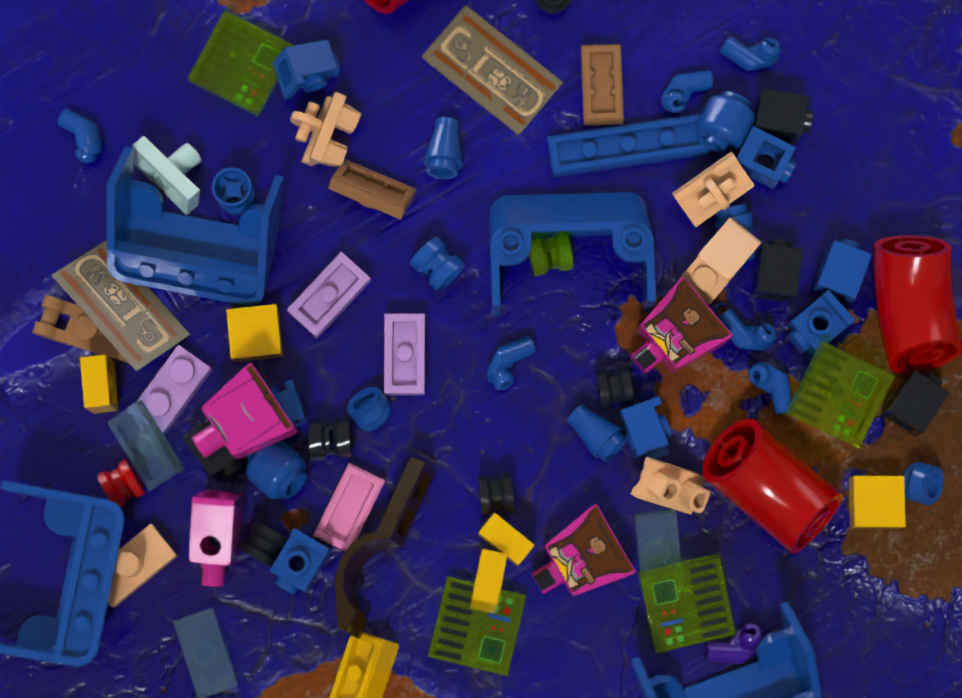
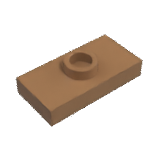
(602, 84)
(372, 189)

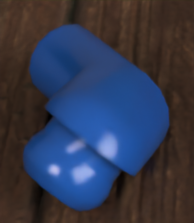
(752, 57)
(681, 88)
(85, 132)
(748, 336)
(503, 360)
(773, 382)

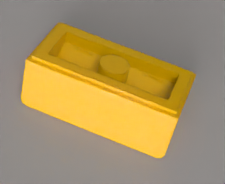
(365, 667)

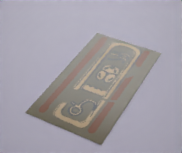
(492, 70)
(120, 307)

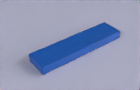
(625, 146)

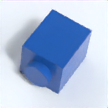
(842, 270)

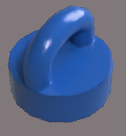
(369, 408)
(923, 483)

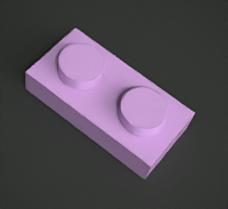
(329, 295)
(404, 354)
(174, 387)

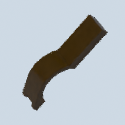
(390, 534)

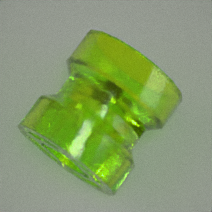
(559, 253)

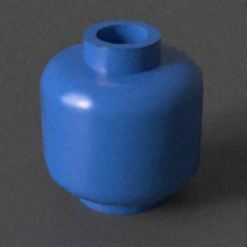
(725, 122)
(277, 470)

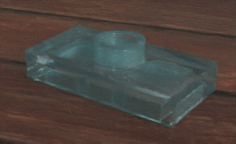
(145, 445)
(657, 539)
(206, 653)

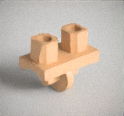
(332, 115)
(713, 189)
(671, 487)

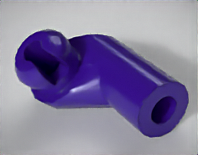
(737, 649)

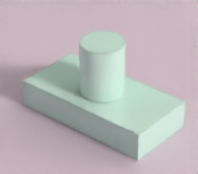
(169, 172)

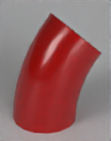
(916, 302)
(770, 484)

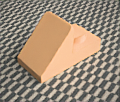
(721, 260)

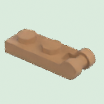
(79, 331)

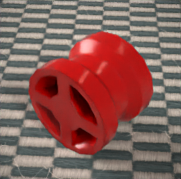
(121, 483)

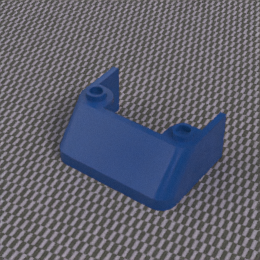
(520, 217)
(188, 251)
(96, 535)
(783, 670)

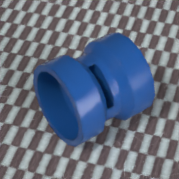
(228, 185)
(437, 264)

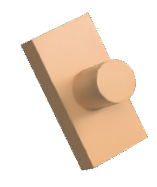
(139, 562)

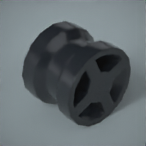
(614, 387)
(496, 493)
(262, 543)

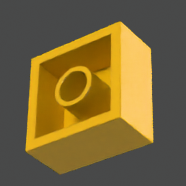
(254, 333)
(99, 384)
(877, 502)
(505, 539)
(488, 581)

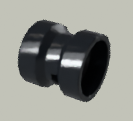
(321, 442)

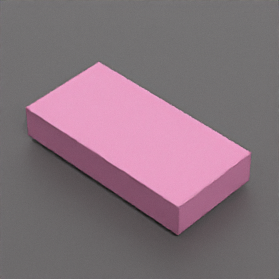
(349, 507)

